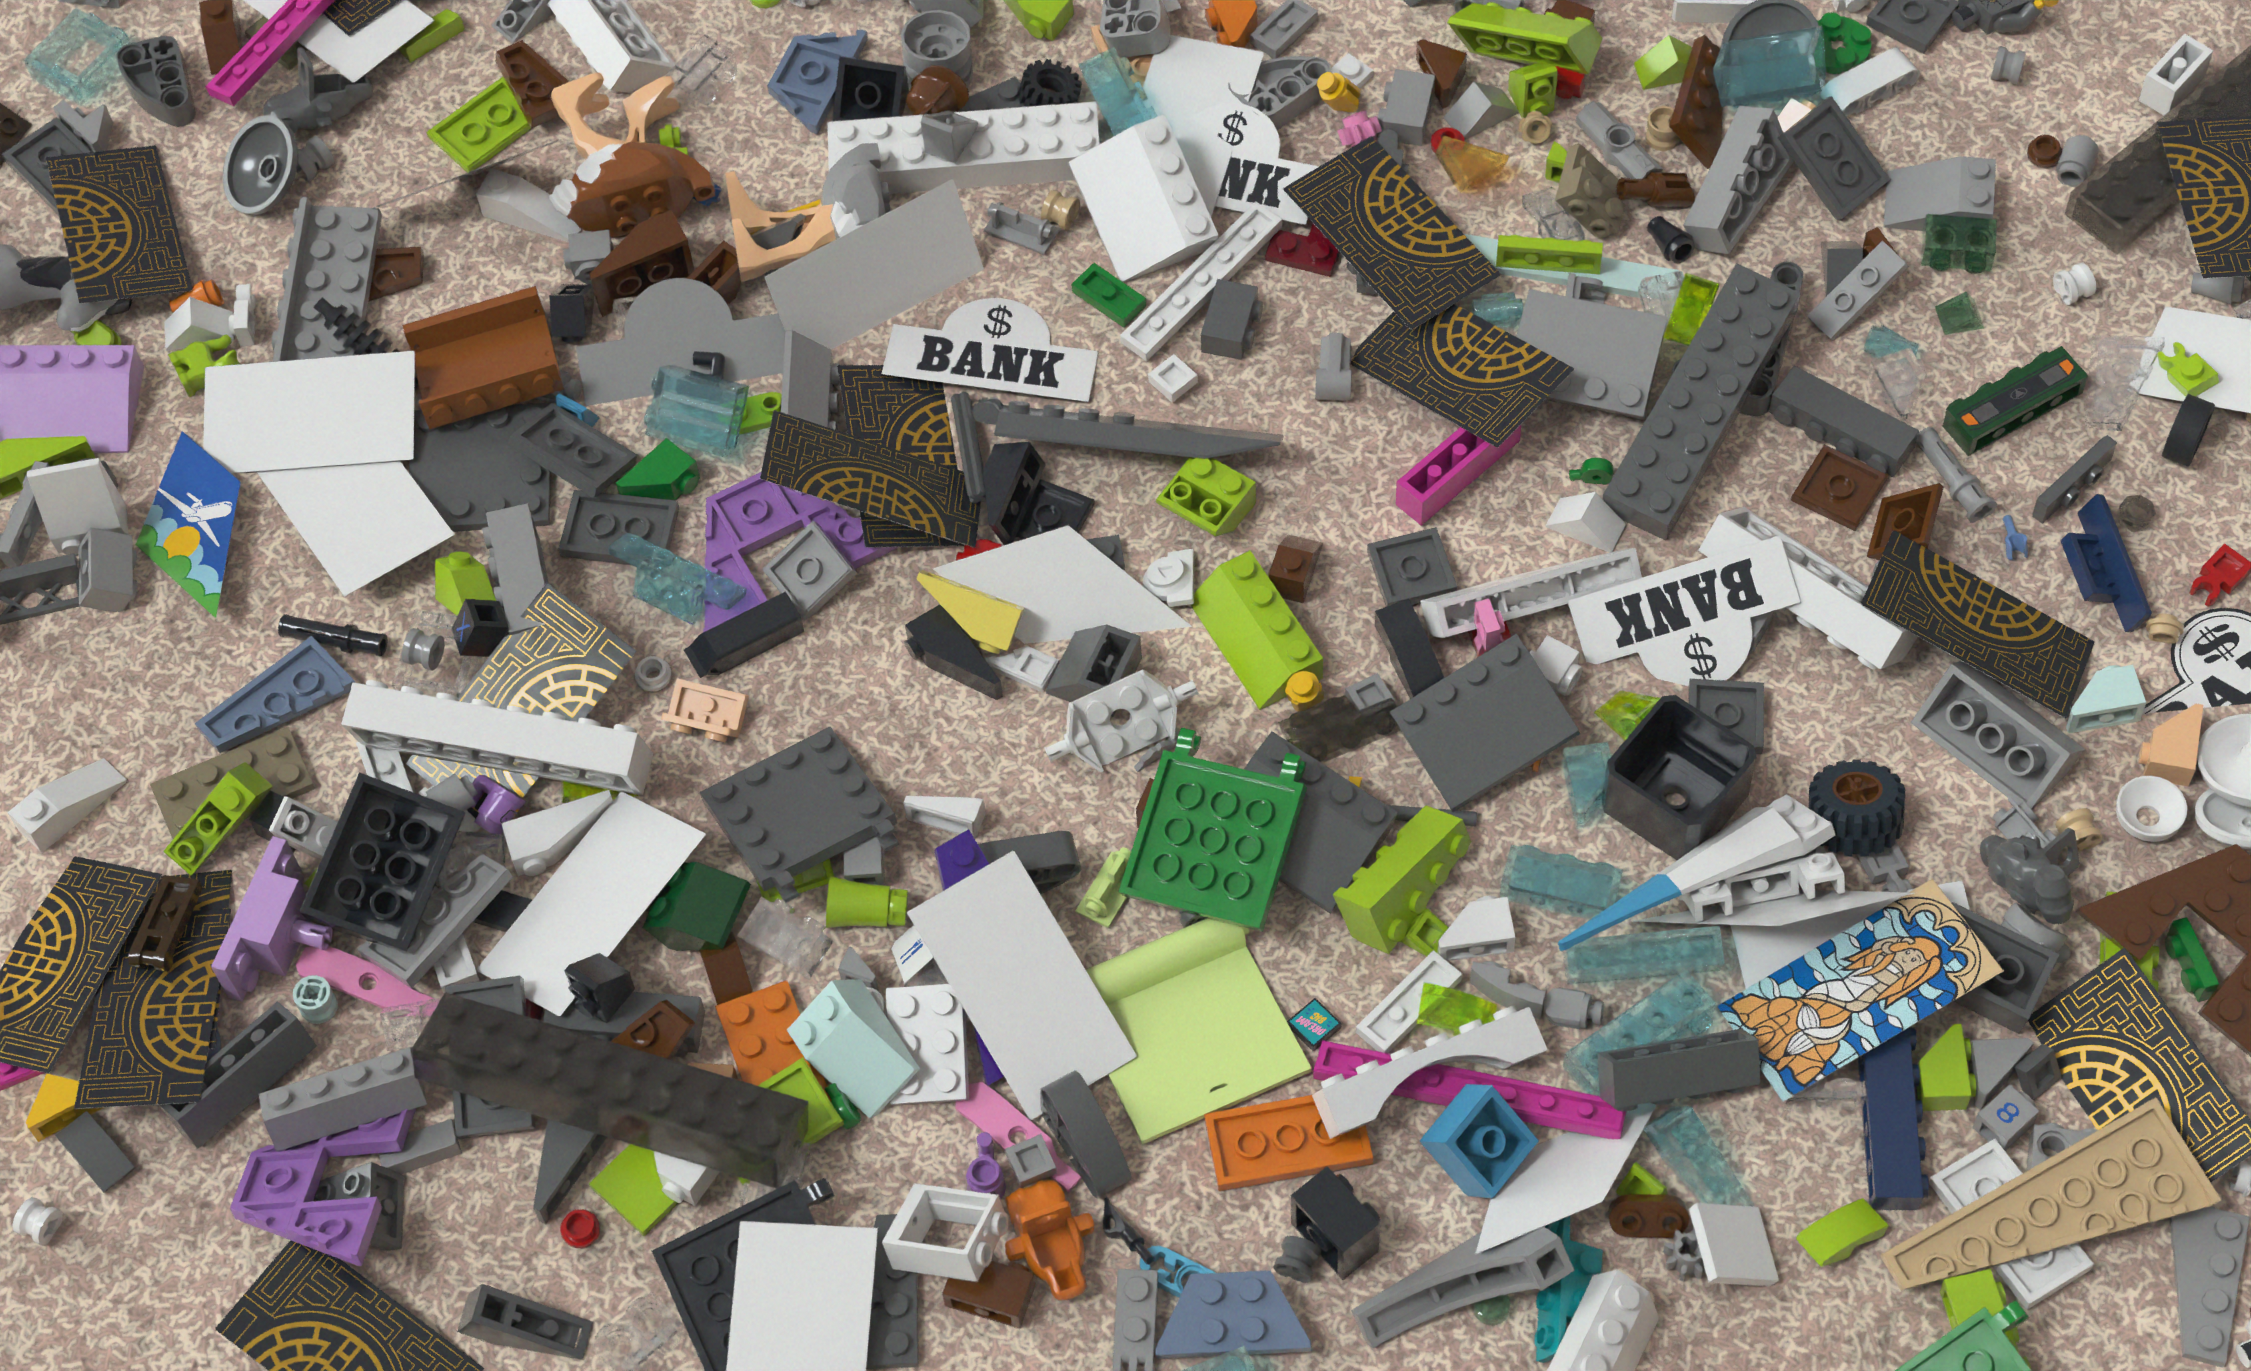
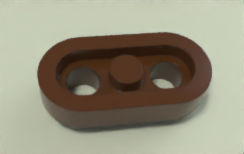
(1649, 1215)

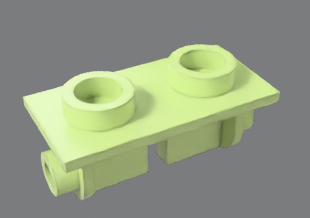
(1102, 898)

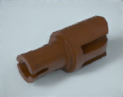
(1658, 189)

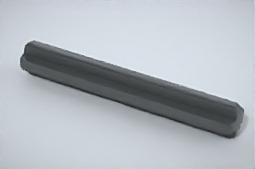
(969, 447)

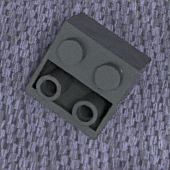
(1095, 660)

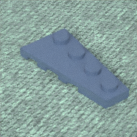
(279, 694)

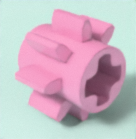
(1358, 128)

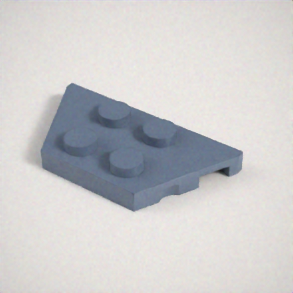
(808, 75)
(1231, 1312)

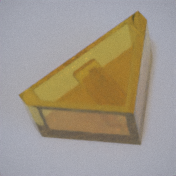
(1468, 163)

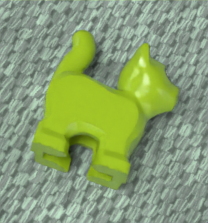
(194, 358)

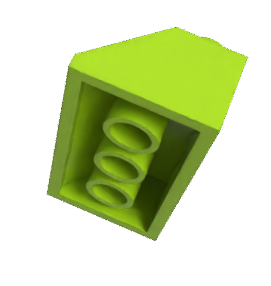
(1527, 36)
(1255, 629)

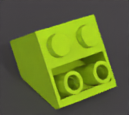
(1209, 495)

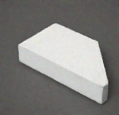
(1026, 666)

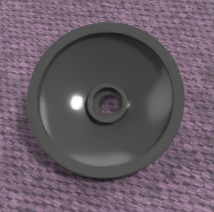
(1767, 18)
(260, 165)

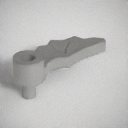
(1156, 752)

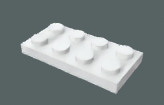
(2028, 1277)

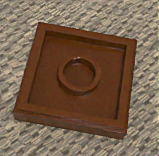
(1839, 487)

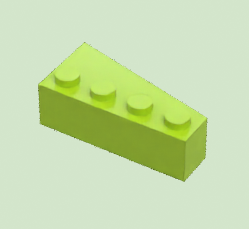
(1402, 878)

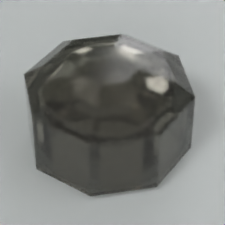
(2136, 513)

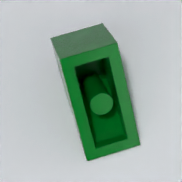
(661, 474)

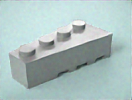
(1739, 180)

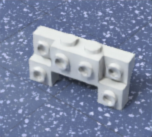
(1769, 883)

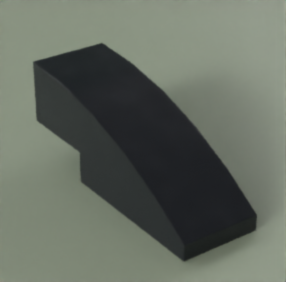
(1408, 647)

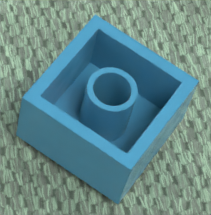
(1479, 1140)

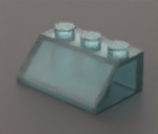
(1771, 67)

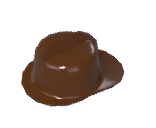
(937, 91)

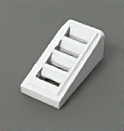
(946, 813)

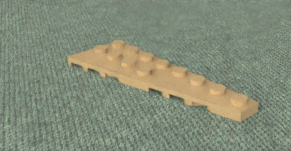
(2099, 1186)

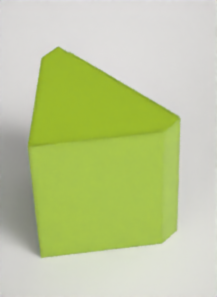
(1640, 1182)

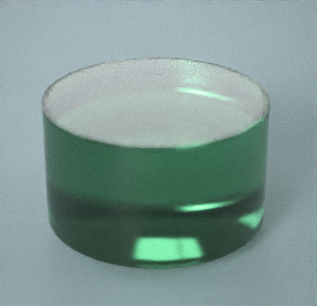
(1492, 1310)

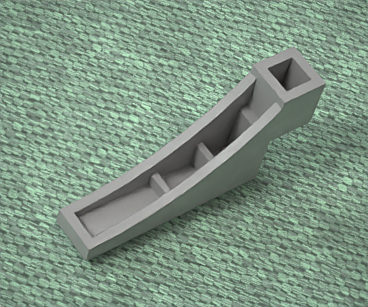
(1463, 1279)

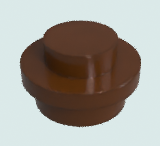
(2044, 151)

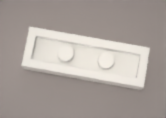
(1399, 1010)

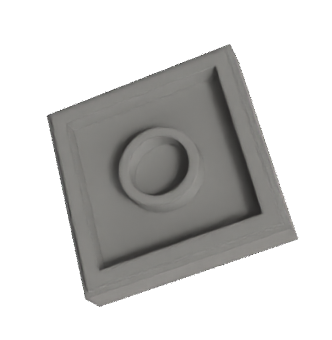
(810, 570)

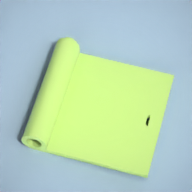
(1198, 1027)

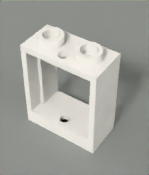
(915, 1217)

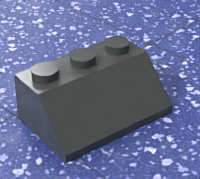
(2025, 966)

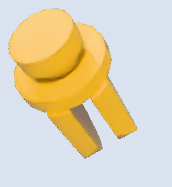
(1338, 92)
(1304, 690)

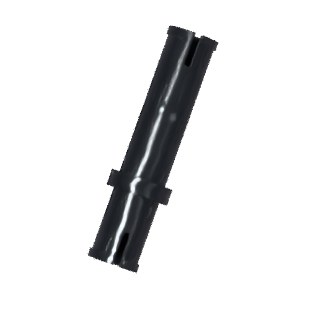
(369, 641)

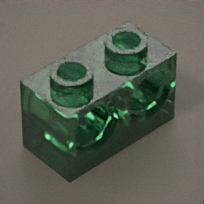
(1958, 243)

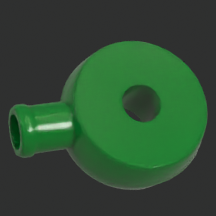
(1594, 471)
(845, 1108)

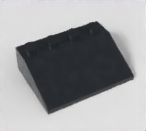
(382, 863)

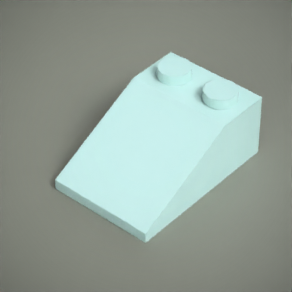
(854, 1045)

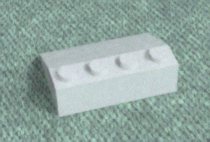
(1144, 199)

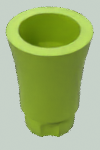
(864, 904)

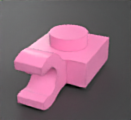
(1488, 625)

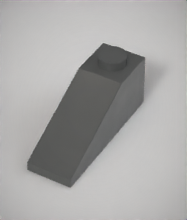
(563, 1160)
(522, 1323)

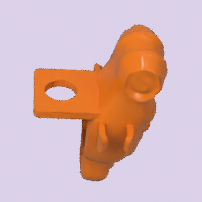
(1049, 1237)

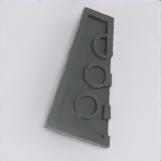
(894, 1323)

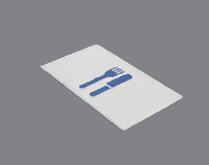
(910, 953)

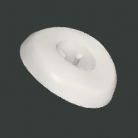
(2226, 758)

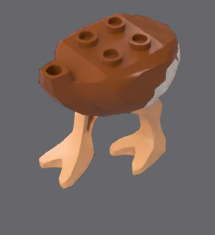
(626, 179)

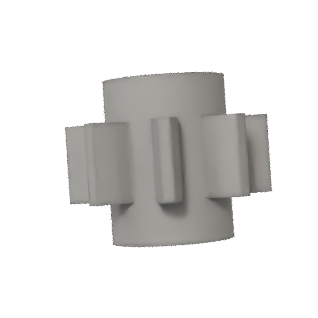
(1684, 1263)

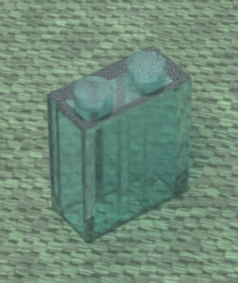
(696, 410)

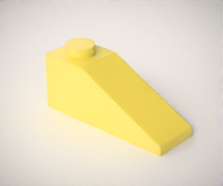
(978, 613)

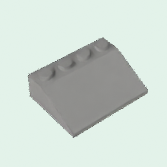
(1606, 345)

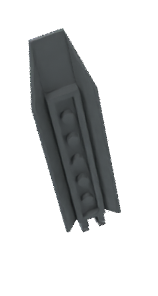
(1116, 432)

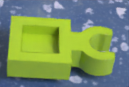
(2188, 374)

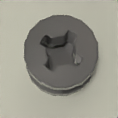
(1297, 1258)

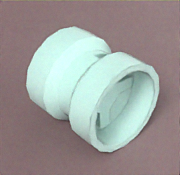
(319, 1007)

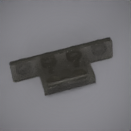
(1338, 727)

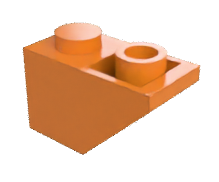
(1233, 20)

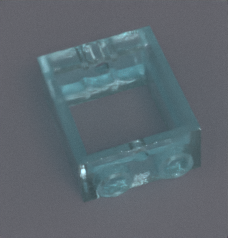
(78, 89)

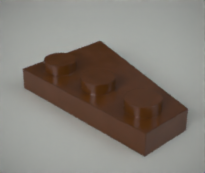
(396, 270)

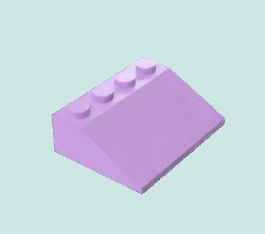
(70, 393)

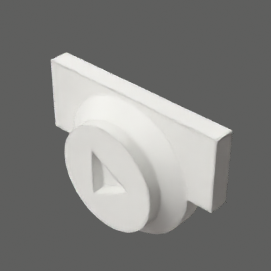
(1172, 578)

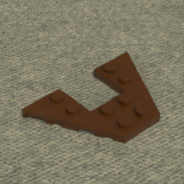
(2217, 892)

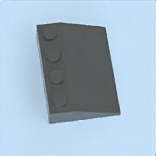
(1484, 722)
(1335, 827)

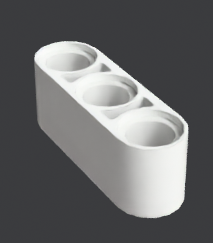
(1871, 81)

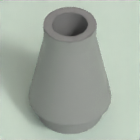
(2220, 289)

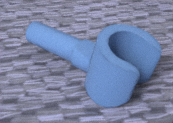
(2014, 540)

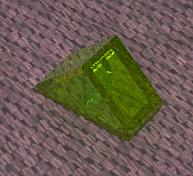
(1690, 308)
(1625, 711)

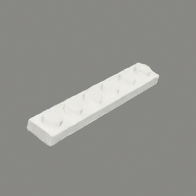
(1198, 282)

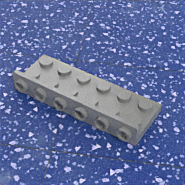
(331, 260)

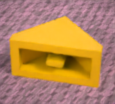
(54, 1107)

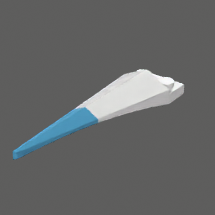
(1750, 842)

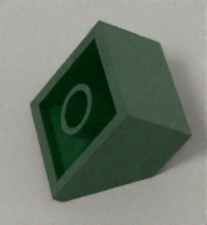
(696, 908)

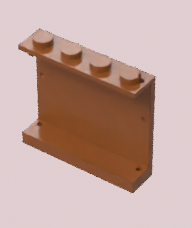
(483, 357)

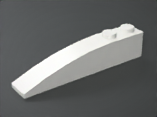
(1530, 591)

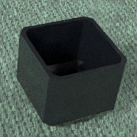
(1682, 754)

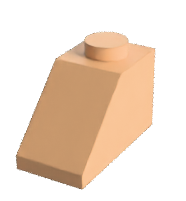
(2174, 747)

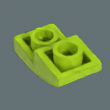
(1840, 1231)

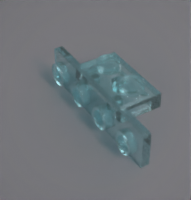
(673, 581)

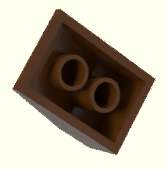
(646, 256)

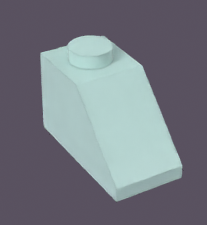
(2108, 700)

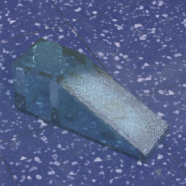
(1695, 1157)

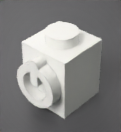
(1558, 665)

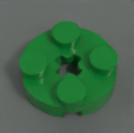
(1855, 39)

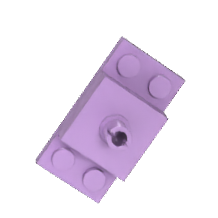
(267, 924)

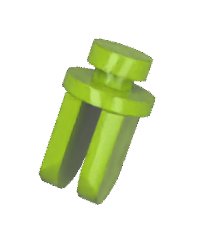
(97, 334)

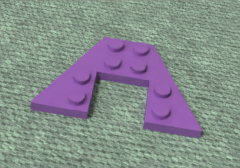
(758, 514)
(281, 1187)

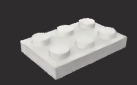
(934, 1032)

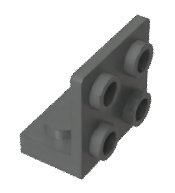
(371, 1181)

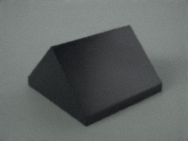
(869, 90)

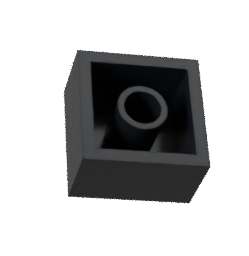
(1336, 1221)

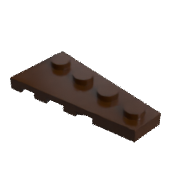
(1698, 106)

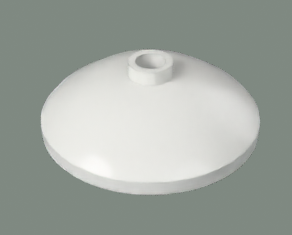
(2224, 820)

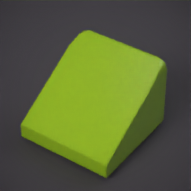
(1555, 162)
(1423, 933)

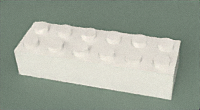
(1826, 592)

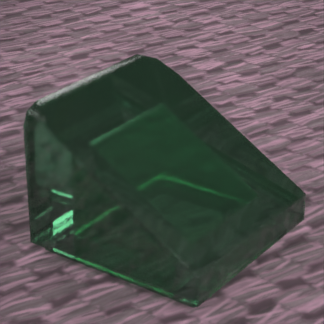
(1959, 314)

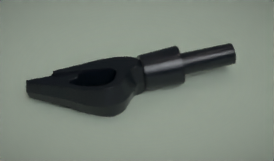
(1123, 1230)

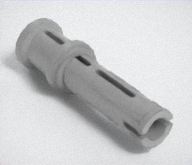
(1962, 485)

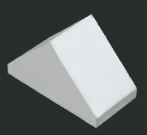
(195, 322)
(1587, 520)

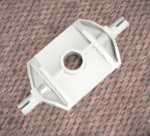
(1100, 741)

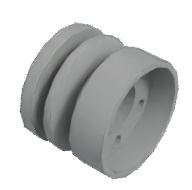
(937, 40)

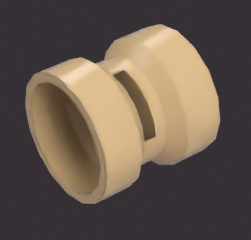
(1658, 133)

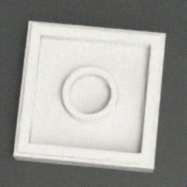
(1733, 1244)

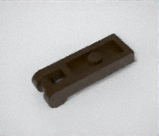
(165, 922)

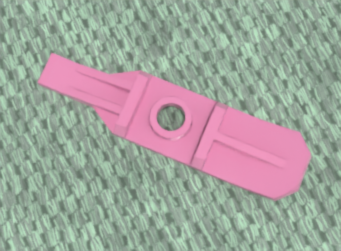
(348, 973)
(1001, 1120)

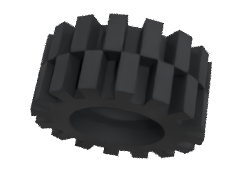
(1052, 77)

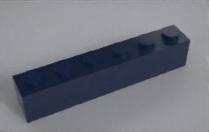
(1891, 1126)

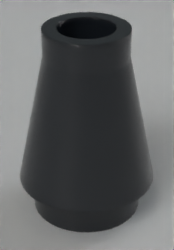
(1671, 240)

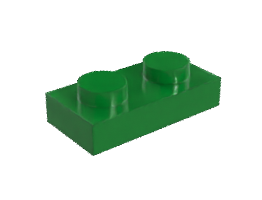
(1108, 295)
(2196, 971)

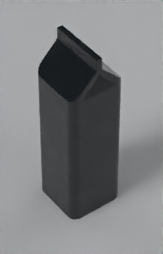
(745, 636)

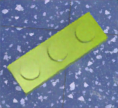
(1549, 254)

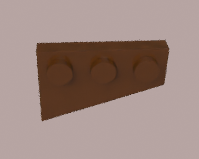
(530, 81)
(657, 1031)

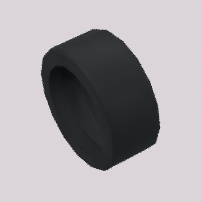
(2188, 430)

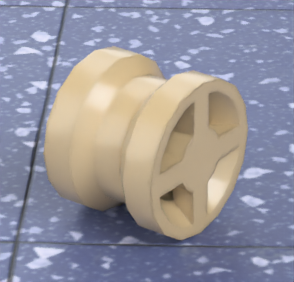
(1060, 209)
(2081, 821)

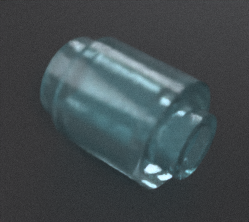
(1498, 309)

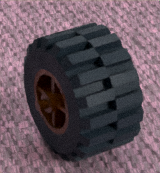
(1861, 804)

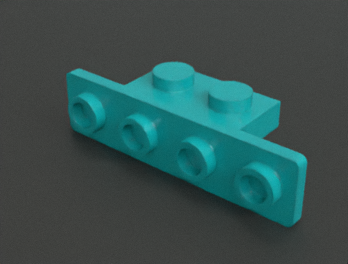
(1561, 1299)

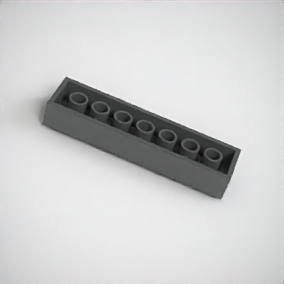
(1701, 401)

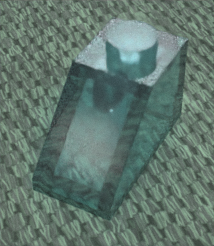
(1584, 777)

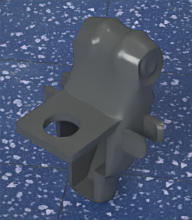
(317, 97)
(2033, 872)

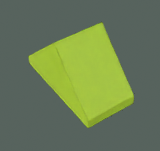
(1663, 63)

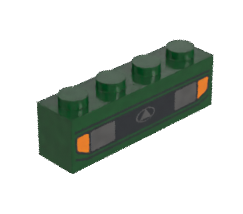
(2014, 400)

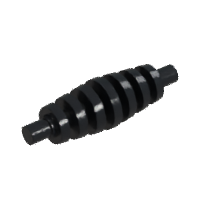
(356, 335)

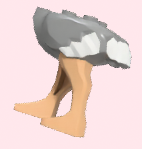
(848, 201)

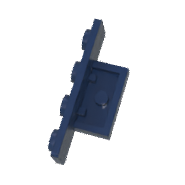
(2104, 566)

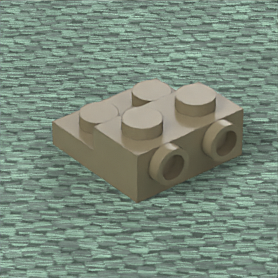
(1590, 193)

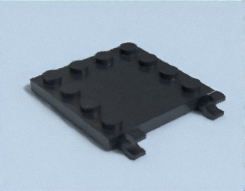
(703, 1265)

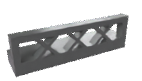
(36, 578)

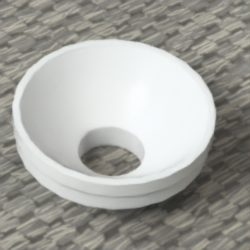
(2154, 794)

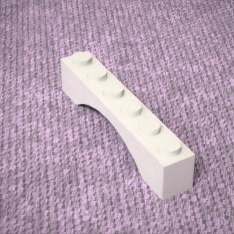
(1499, 1044)

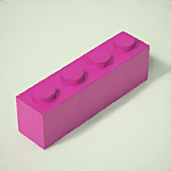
(1447, 472)

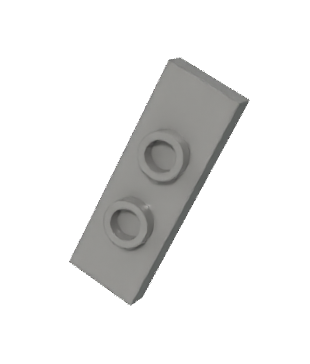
(1857, 291)

